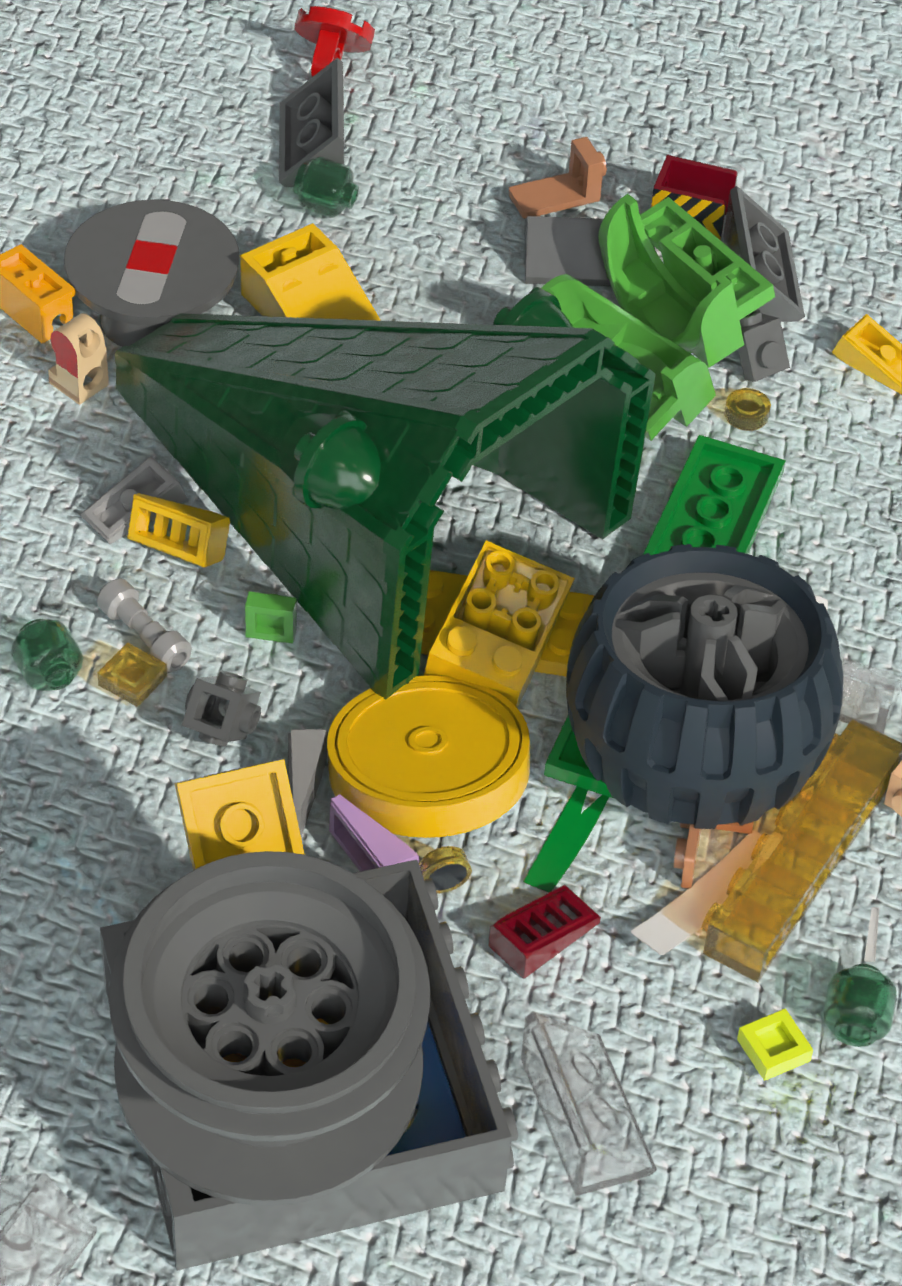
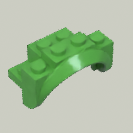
(695, 292)
(681, 379)

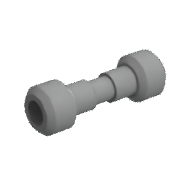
(120, 601)

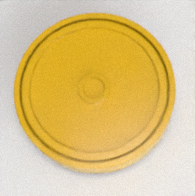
(430, 756)

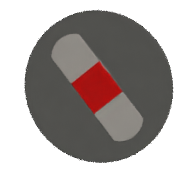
(149, 264)

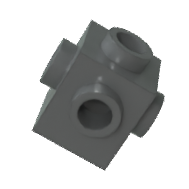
(207, 709)

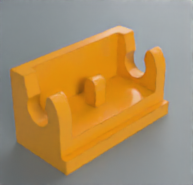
(33, 293)

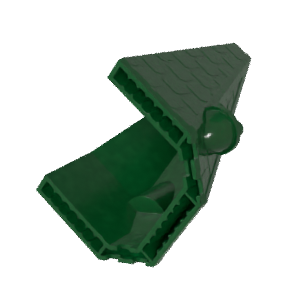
(348, 430)

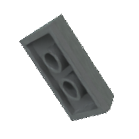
(312, 122)
(563, 247)
(767, 249)

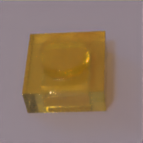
(132, 674)

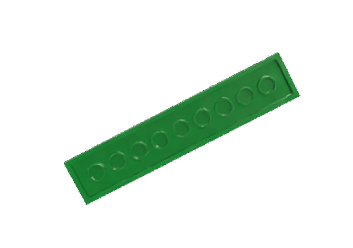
(714, 503)

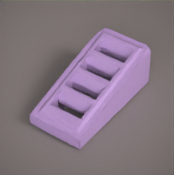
(364, 839)

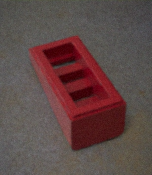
(527, 958)

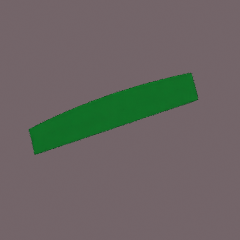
(565, 841)

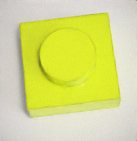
(774, 1044)

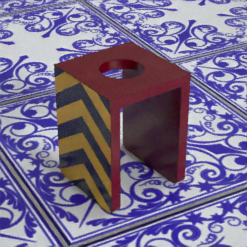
(697, 189)

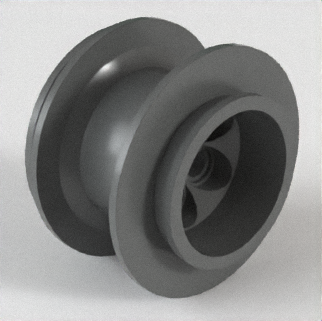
(246, 967)

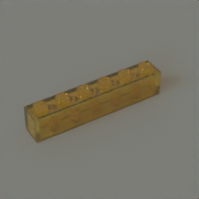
(801, 852)

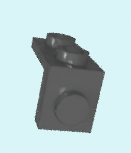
(763, 347)

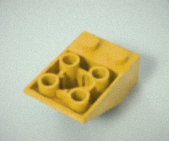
(303, 279)
(500, 622)

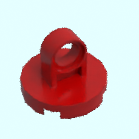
(332, 34)

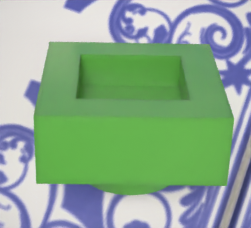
(271, 617)

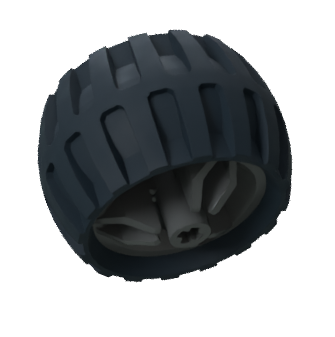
(704, 685)

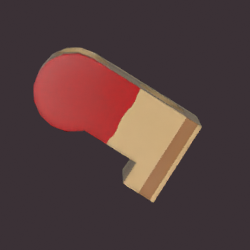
(78, 353)

